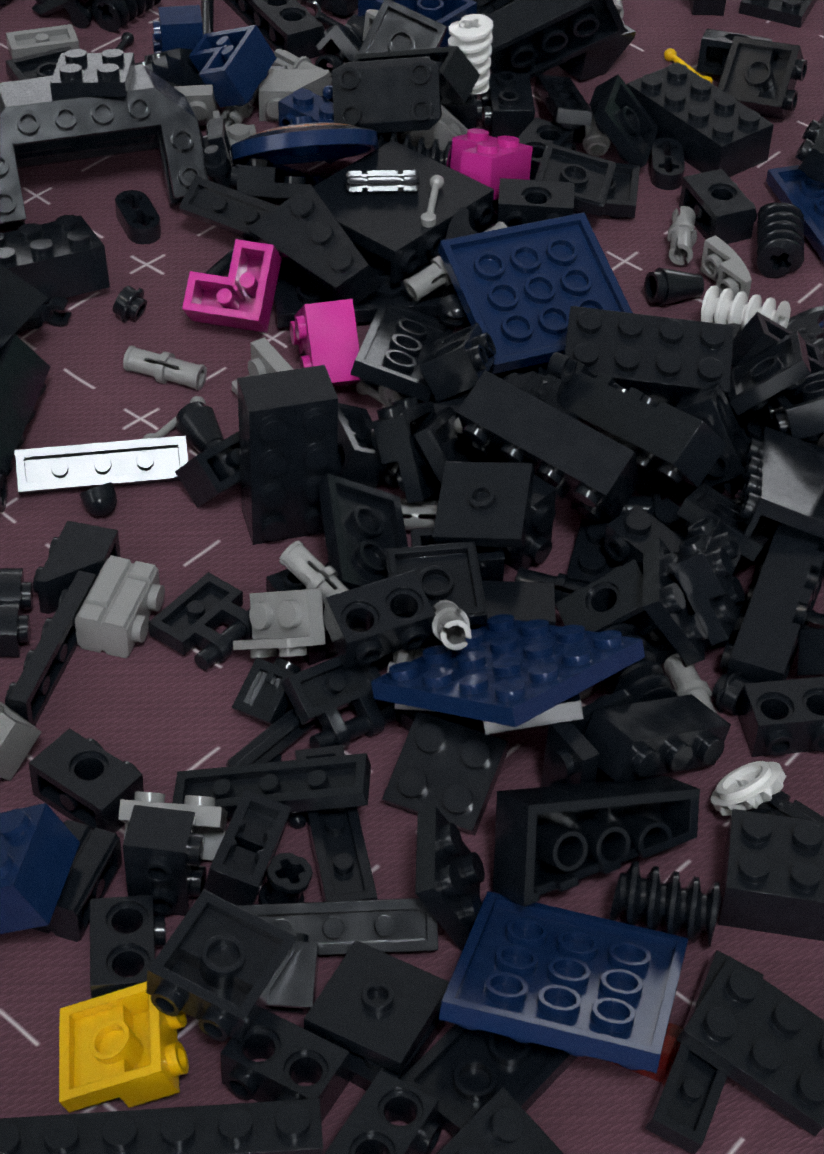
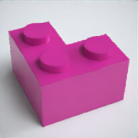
(490, 158)
(244, 296)
(327, 338)

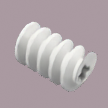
(474, 39)
(726, 309)

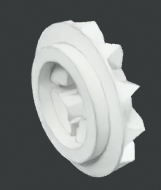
(748, 787)

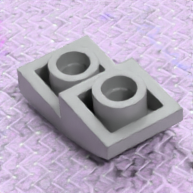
(725, 266)

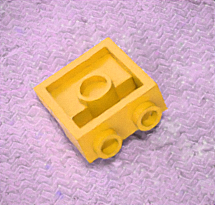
(118, 1050)

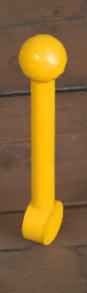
(671, 55)

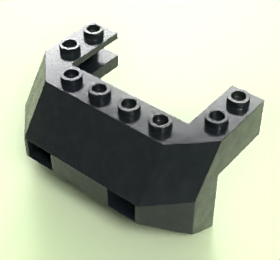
(66, 129)

